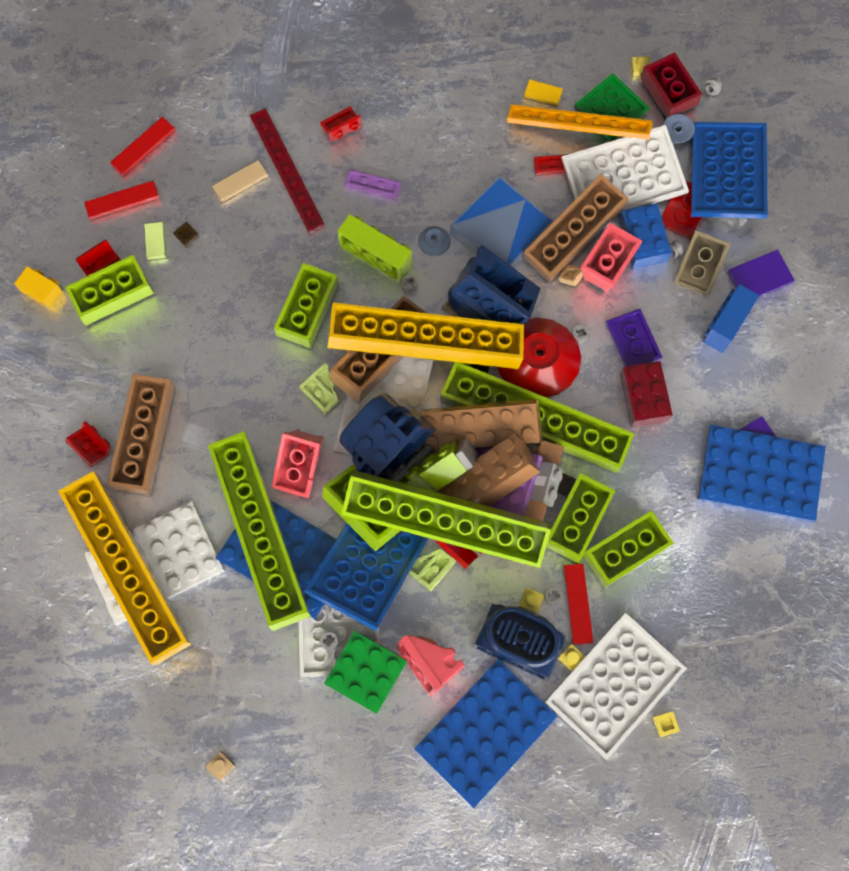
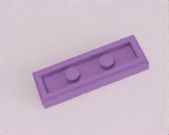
(372, 184)

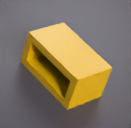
(38, 287)

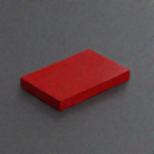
(678, 215)

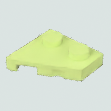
(320, 389)
(432, 568)

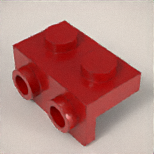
(341, 124)
(97, 258)
(89, 444)

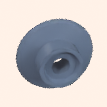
(682, 123)
(431, 247)

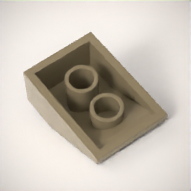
(702, 262)

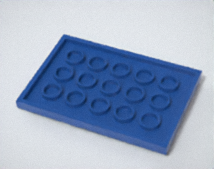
(729, 170)
(762, 473)
(305, 545)
(365, 580)
(485, 733)

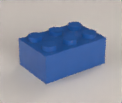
(648, 226)
(730, 318)

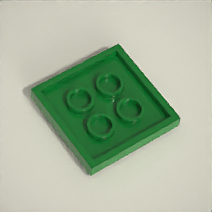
(612, 99)
(365, 671)

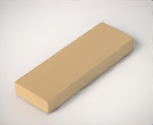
(240, 181)

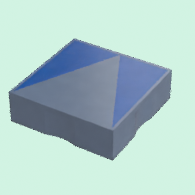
(500, 222)

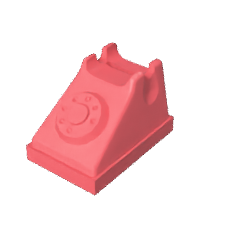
(609, 257)
(297, 462)
(429, 662)

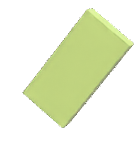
(155, 240)

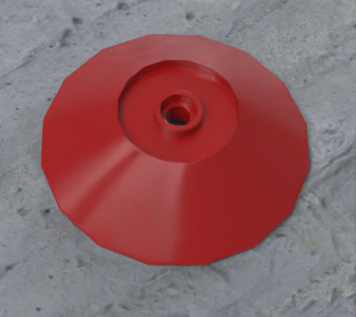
(554, 369)

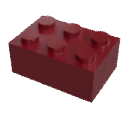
(671, 85)
(646, 394)

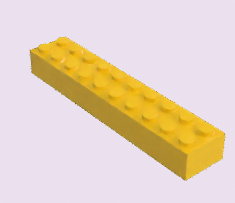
(426, 335)
(124, 568)

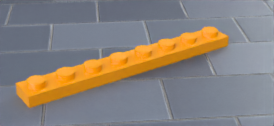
(580, 121)

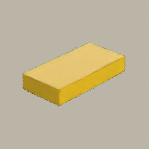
(543, 93)

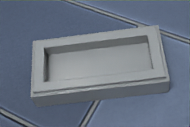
(466, 454)

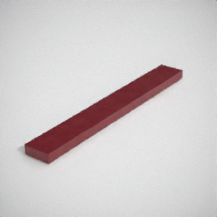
(287, 171)

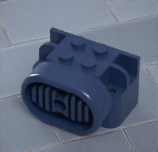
(492, 291)
(384, 436)
(500, 640)

